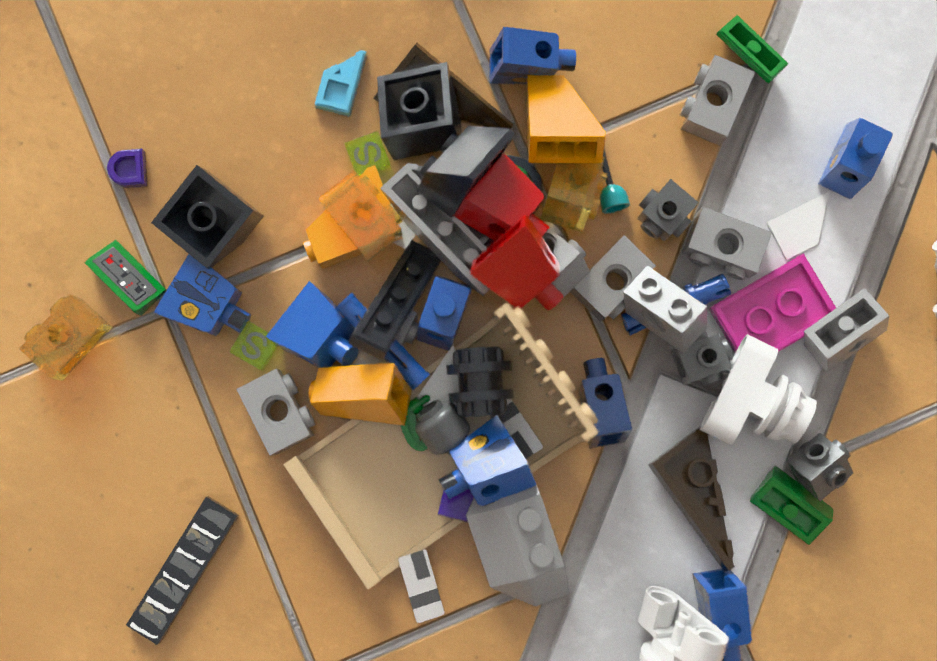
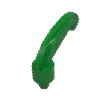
(408, 429)

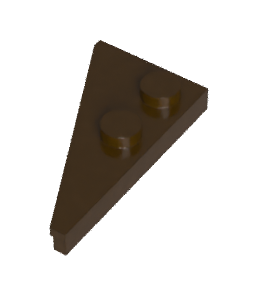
(692, 483)

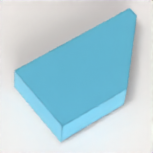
(340, 85)

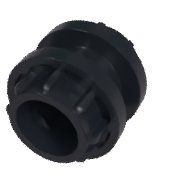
(480, 381)

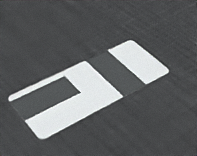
(519, 430)
(421, 586)

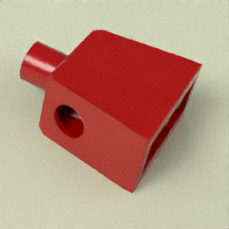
(501, 200)
(519, 267)

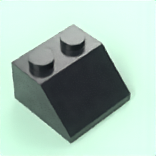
(417, 110)
(462, 165)
(207, 218)

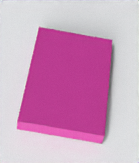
(775, 306)

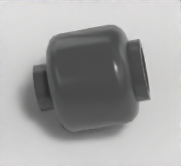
(441, 427)

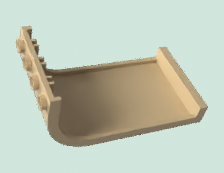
(386, 496)

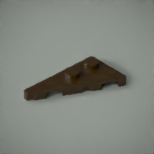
(471, 105)

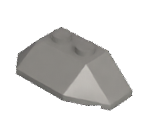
(445, 236)
(519, 547)

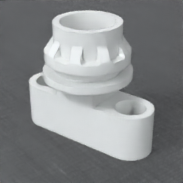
(777, 408)
(677, 630)

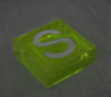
(367, 152)
(254, 346)

